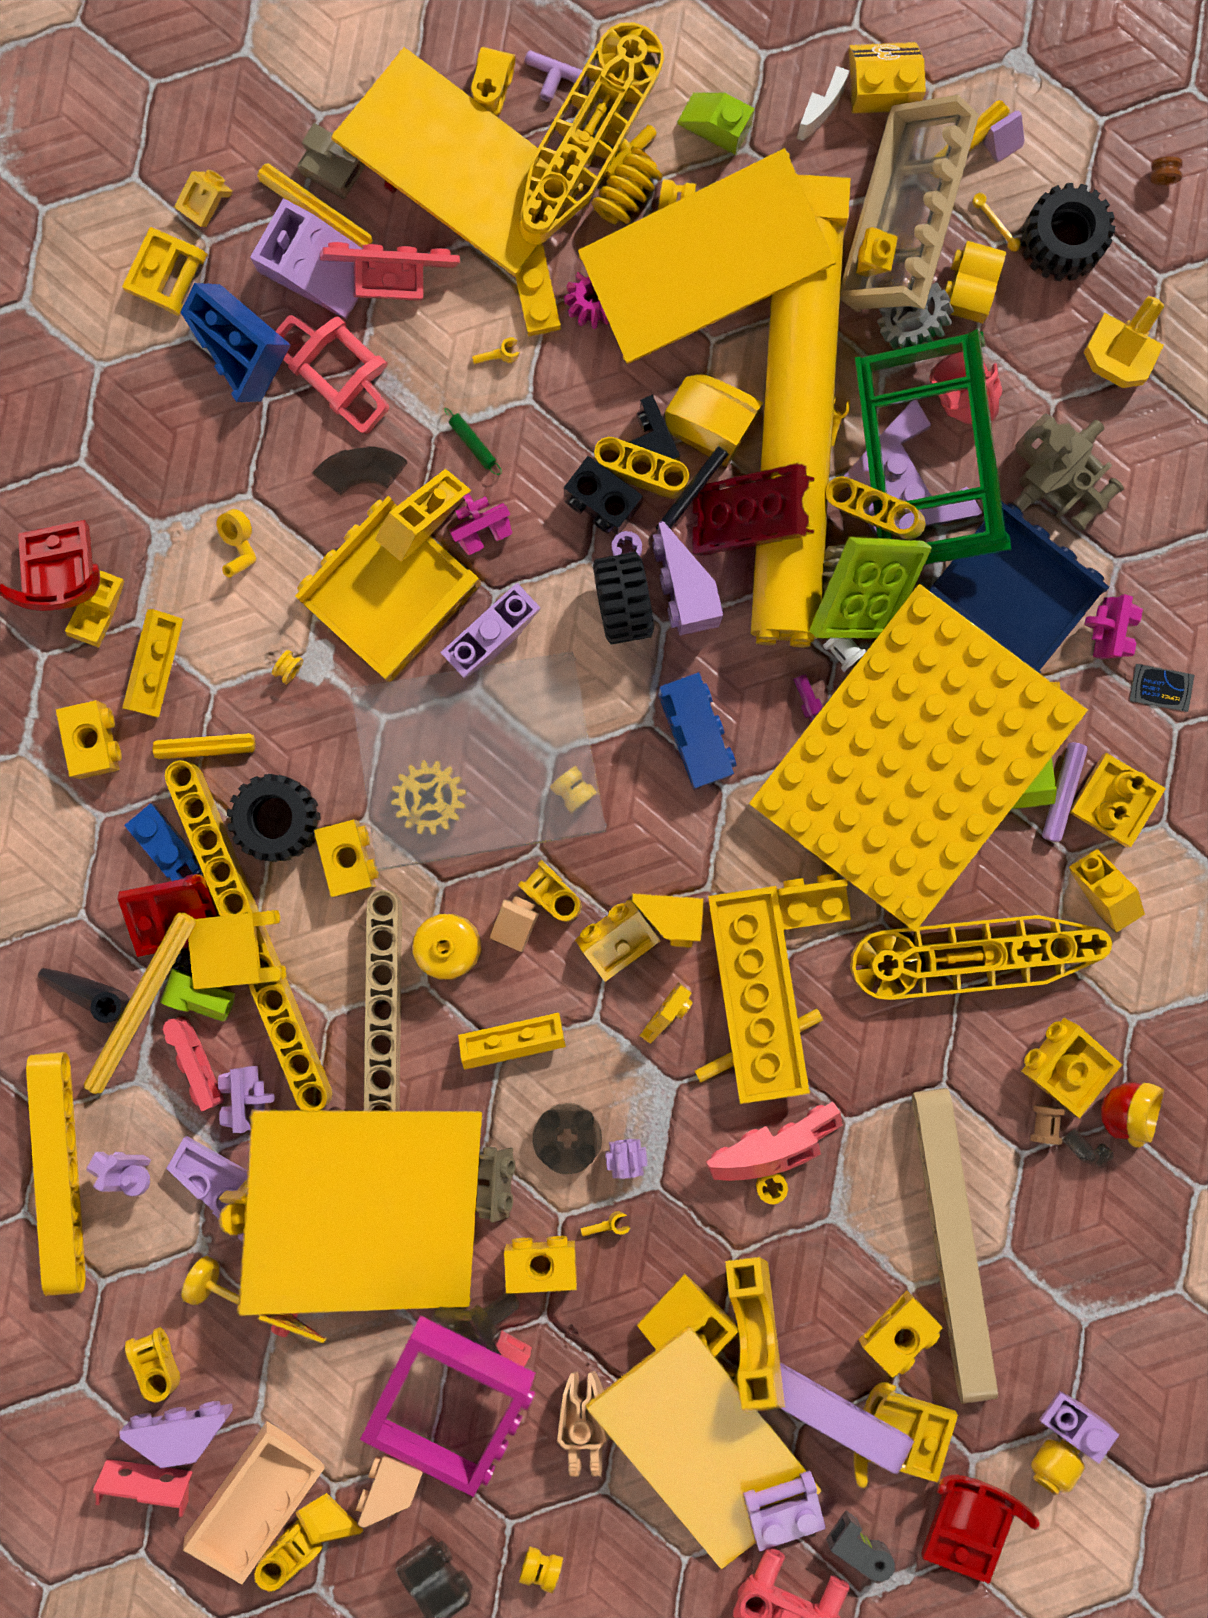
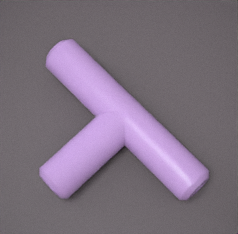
(556, 71)

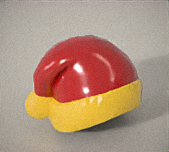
(1132, 1112)

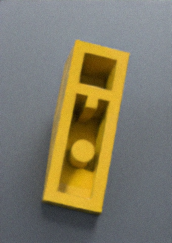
(421, 514)

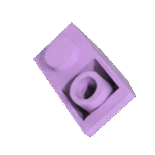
(1079, 1426)

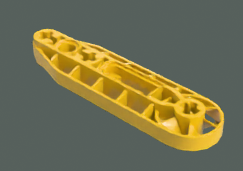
(619, 63)
(997, 954)

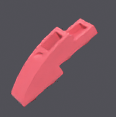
(764, 1155)

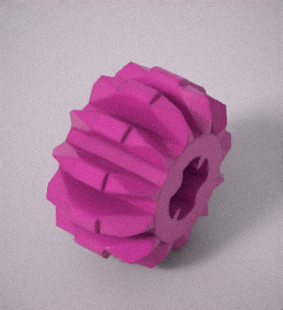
(580, 306)

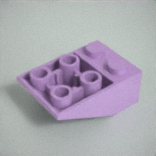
(292, 258)
(692, 590)

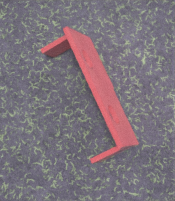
(144, 1484)

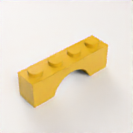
(759, 1354)

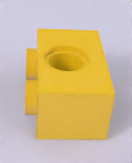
(74, 726)
(331, 843)
(524, 1278)
(902, 1314)

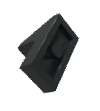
(659, 438)

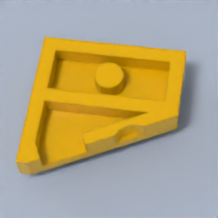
(674, 1006)

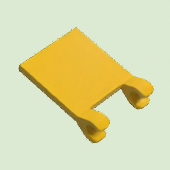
(227, 950)

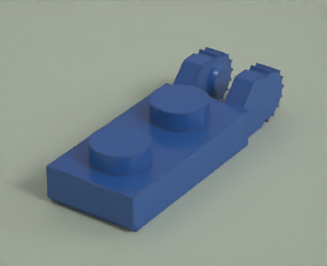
(162, 843)

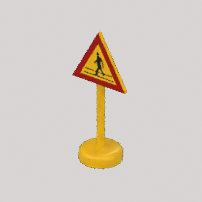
(203, 1281)

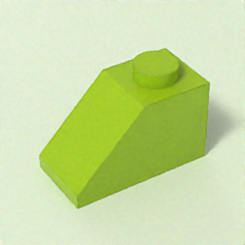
(718, 119)

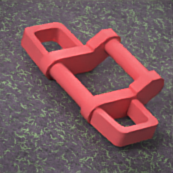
(361, 379)

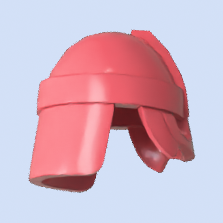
(957, 403)

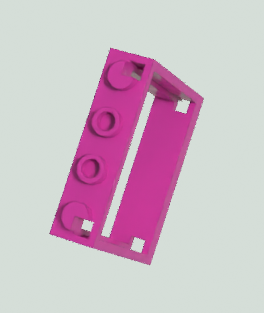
(473, 1361)

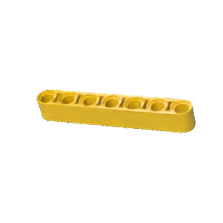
(55, 1174)

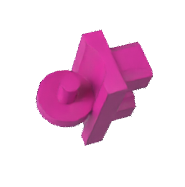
(495, 518)
(1111, 627)

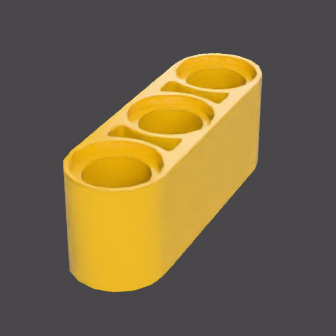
(651, 481)
(861, 499)

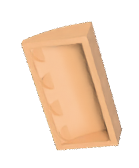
(253, 1503)

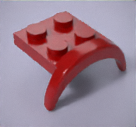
(55, 568)
(152, 909)
(972, 1526)

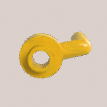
(235, 530)

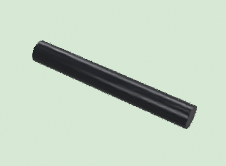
(694, 487)

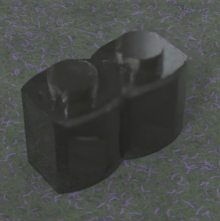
(433, 1580)

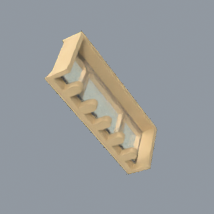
(912, 199)

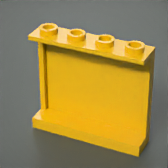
(386, 604)

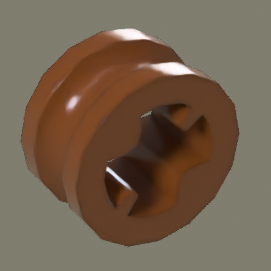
(1166, 170)

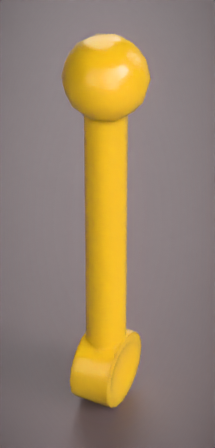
(979, 201)

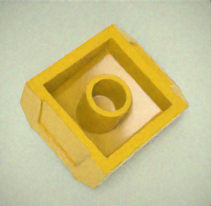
(711, 414)

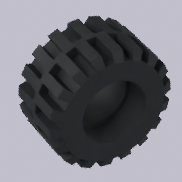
(1083, 211)
(623, 598)
(245, 813)

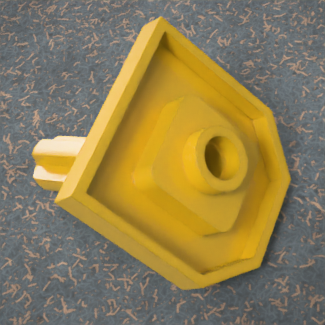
(1123, 350)

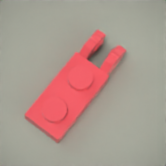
(194, 1062)

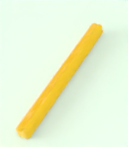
(139, 1003)

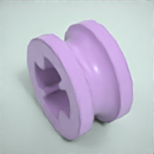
(626, 535)

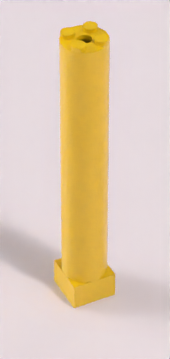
(801, 424)

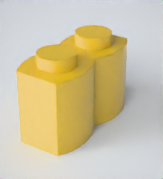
(974, 281)

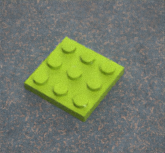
(869, 587)

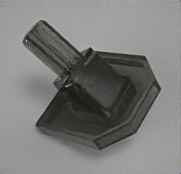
(478, 1323)

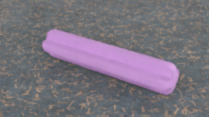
(1066, 789)

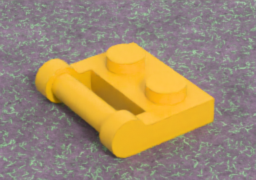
(154, 265)

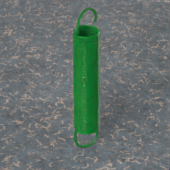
(472, 441)

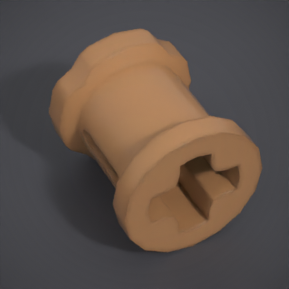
(1047, 1124)

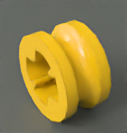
(287, 666)
(766, 1196)

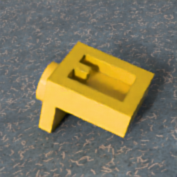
(202, 196)
(876, 252)

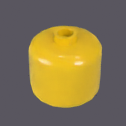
(461, 942)

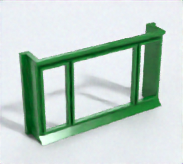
(971, 344)

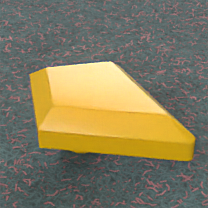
(327, 1521)

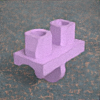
(246, 1095)
(120, 1173)

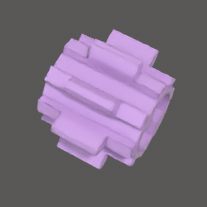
(626, 1158)

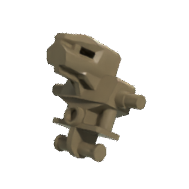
(1064, 470)

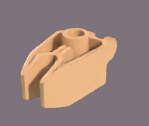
(578, 1426)

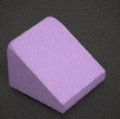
(1005, 136)

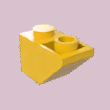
(1108, 890)

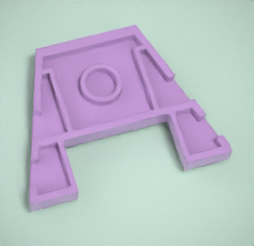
(901, 475)

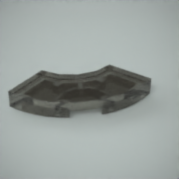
(360, 466)

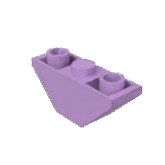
(491, 631)
(176, 1436)

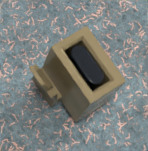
(328, 162)

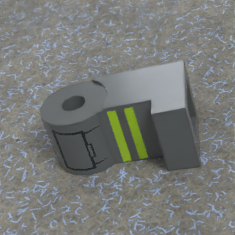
(856, 1549)

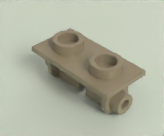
(495, 1200)

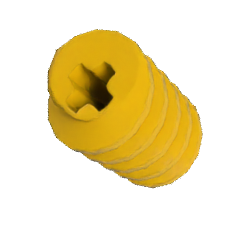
(626, 187)

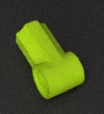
(209, 1001)

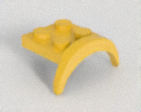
(924, 1422)

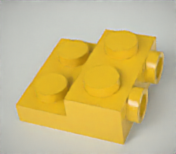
(1070, 1066)

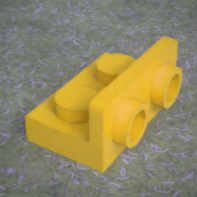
(815, 902)
(616, 939)

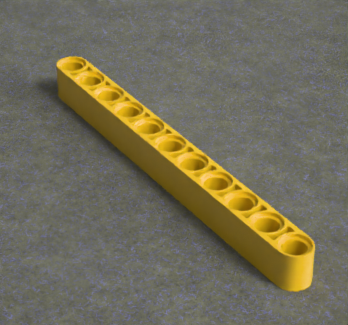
(222, 892)

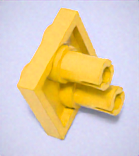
(1117, 800)

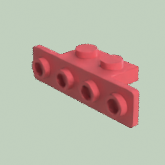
(388, 273)

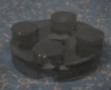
(582, 1151)

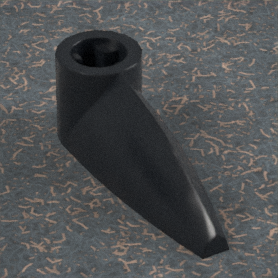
(87, 993)

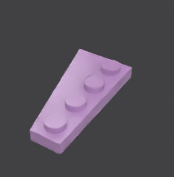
(206, 1173)

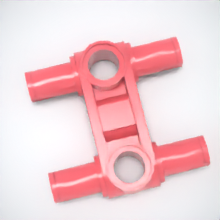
(780, 1603)

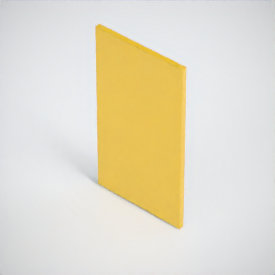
(446, 156)
(706, 256)
(694, 1444)

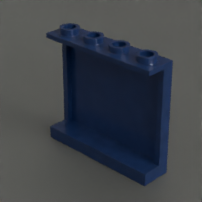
(1024, 594)

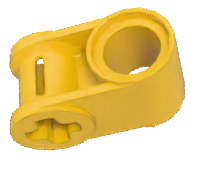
(492, 78)
(550, 891)
(153, 1361)
(290, 1553)

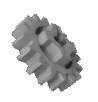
(913, 326)

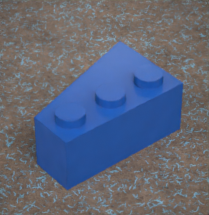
(237, 339)
(696, 730)

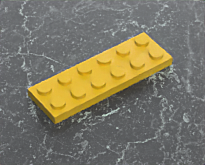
(758, 995)

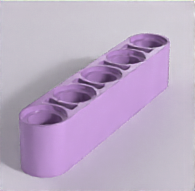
(844, 1421)

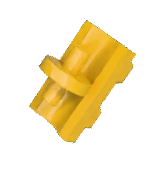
(233, 1215)

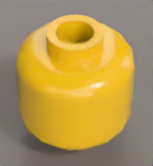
(1057, 1466)

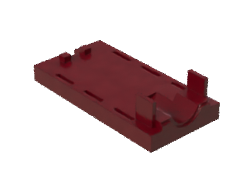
(751, 512)

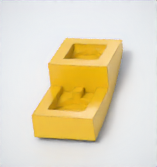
(94, 616)

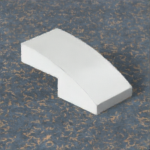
(821, 107)

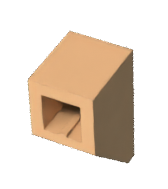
(514, 923)
(391, 1491)

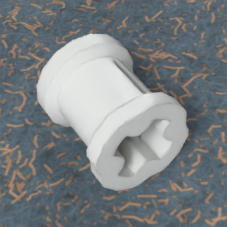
(845, 651)

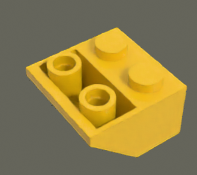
(684, 1306)

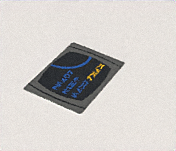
(1162, 687)

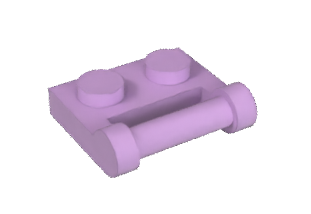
(788, 1518)

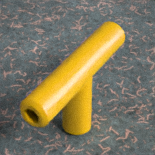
(639, 141)

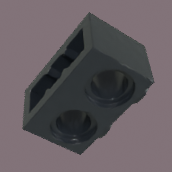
(609, 490)

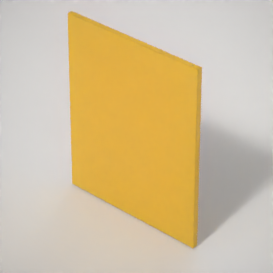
(359, 1211)

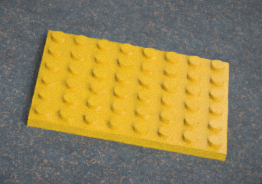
(917, 757)

